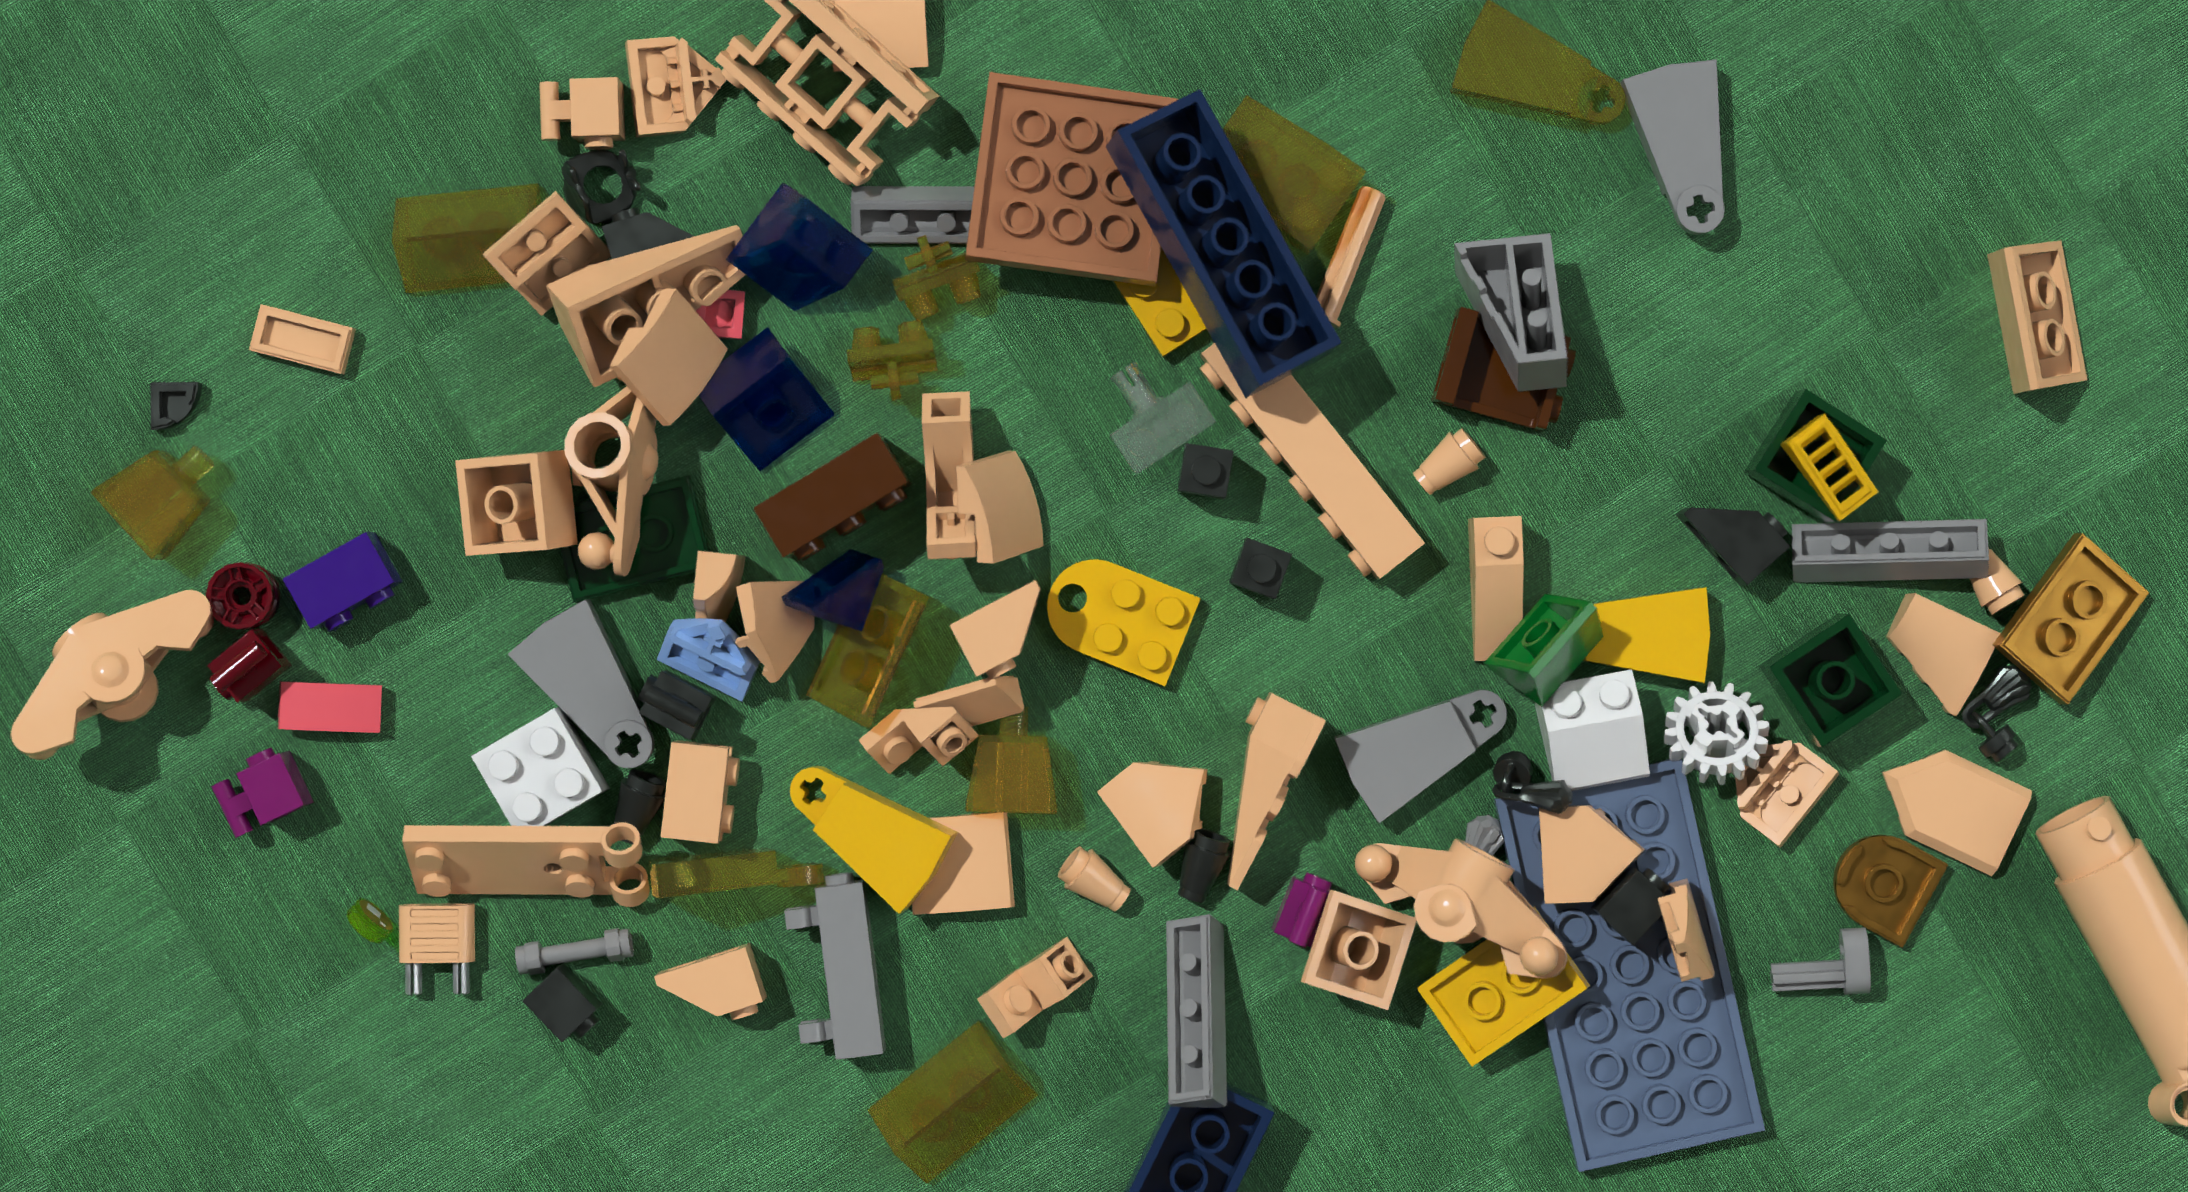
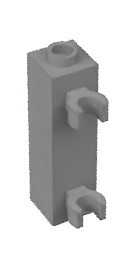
(848, 965)

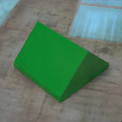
(1547, 646)

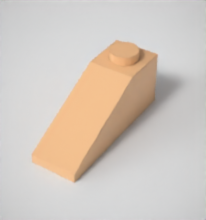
(1495, 580)

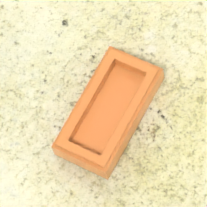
(302, 339)

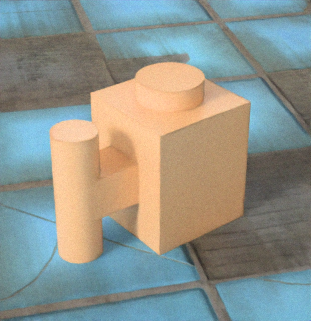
(593, 110)

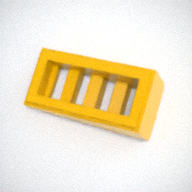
(1794, 448)

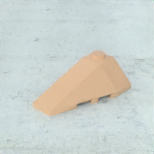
(618, 294)
(1274, 753)

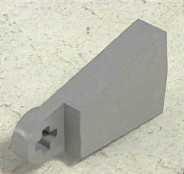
(1680, 132)
(584, 677)
(1413, 750)

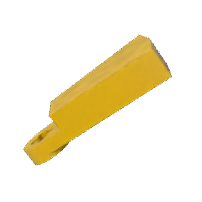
(1656, 634)
(875, 836)

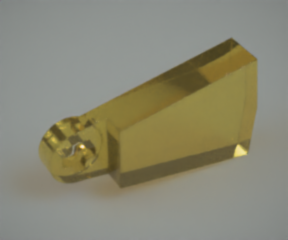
(1528, 69)
(727, 872)

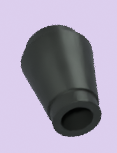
(639, 799)
(1202, 864)

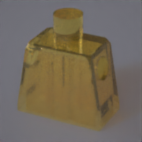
(157, 498)
(1012, 771)

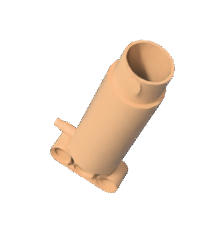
(2131, 933)

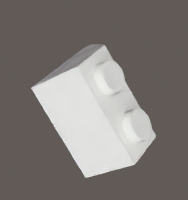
(1595, 731)

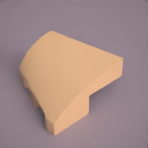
(716, 584)
(1942, 648)

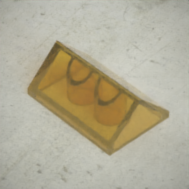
(444, 235)
(865, 663)
(951, 1102)

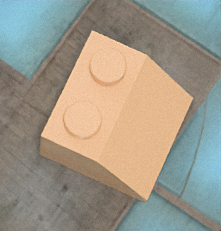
(997, 631)
(1359, 949)

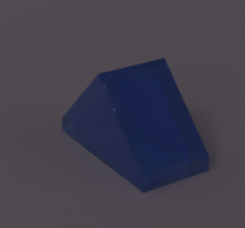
(840, 590)

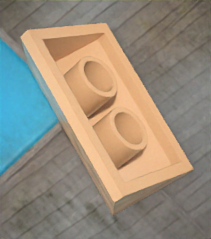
(2037, 316)

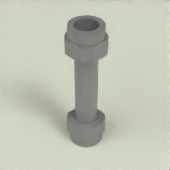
(533, 957)

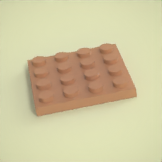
(1050, 187)

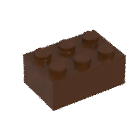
(834, 498)

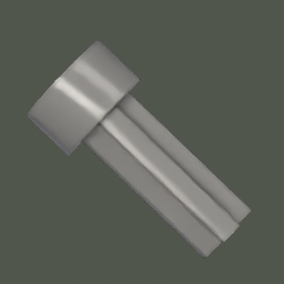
(1849, 972)

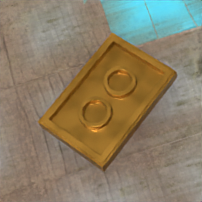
(2070, 618)

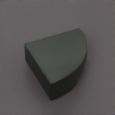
(172, 402)

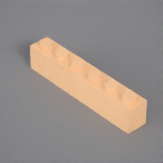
(1321, 468)

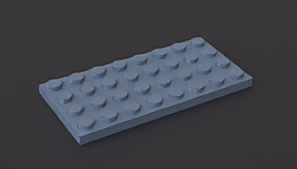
(1639, 1052)

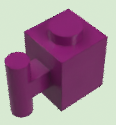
(270, 787)
(1302, 909)

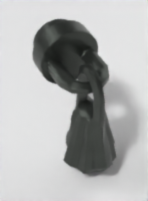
(2005, 690)
(1514, 773)

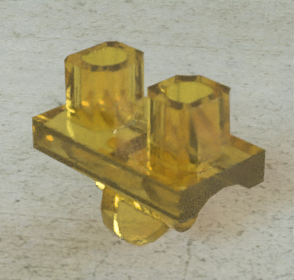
(918, 286)
(891, 363)

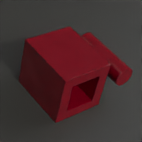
(247, 666)

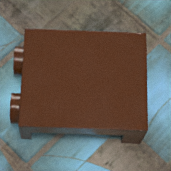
(1478, 382)

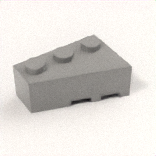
(1518, 305)

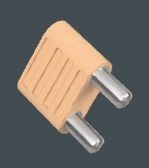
(437, 936)

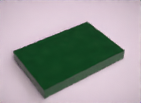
(666, 547)

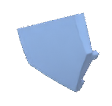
(709, 654)

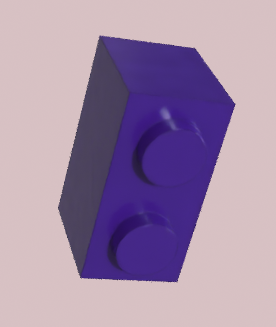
(343, 581)

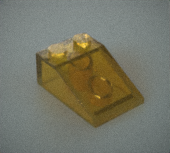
(1293, 172)

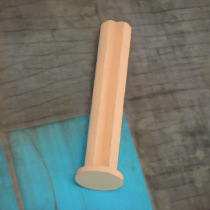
(1349, 252)

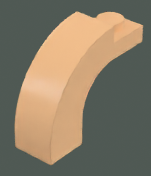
(946, 445)

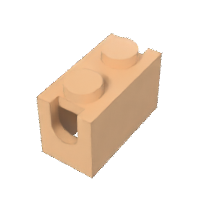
(699, 792)

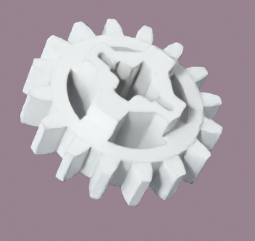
(1724, 746)

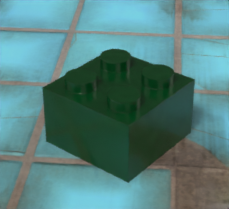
(1779, 473)
(1830, 679)

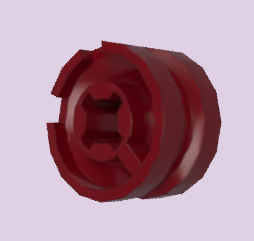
(226, 604)

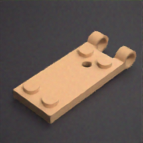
(526, 860)

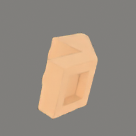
(905, 731)
(1034, 987)

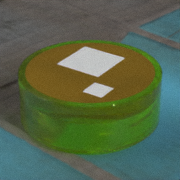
(370, 921)

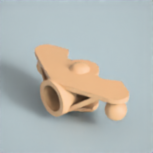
(628, 474)
(108, 669)
(1463, 899)

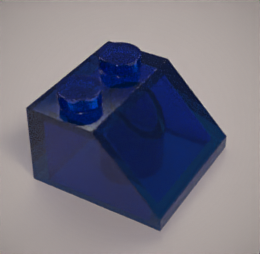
(798, 250)
(764, 400)

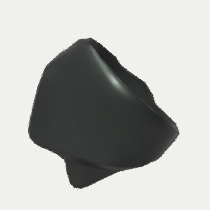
(576, 169)

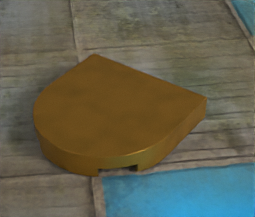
(1886, 884)

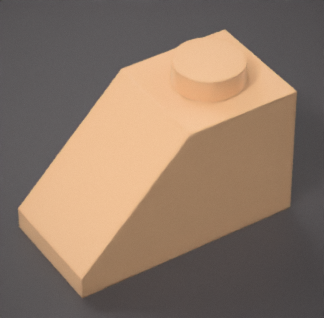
(718, 982)

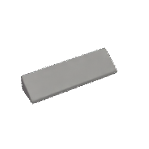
(910, 212)
(1890, 550)
(1196, 1013)

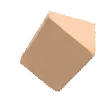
(979, 700)

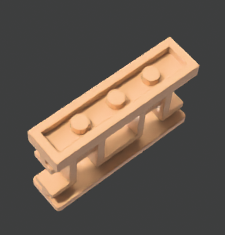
(800, 111)

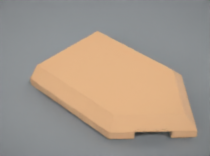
(1958, 808)

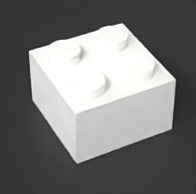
(540, 771)

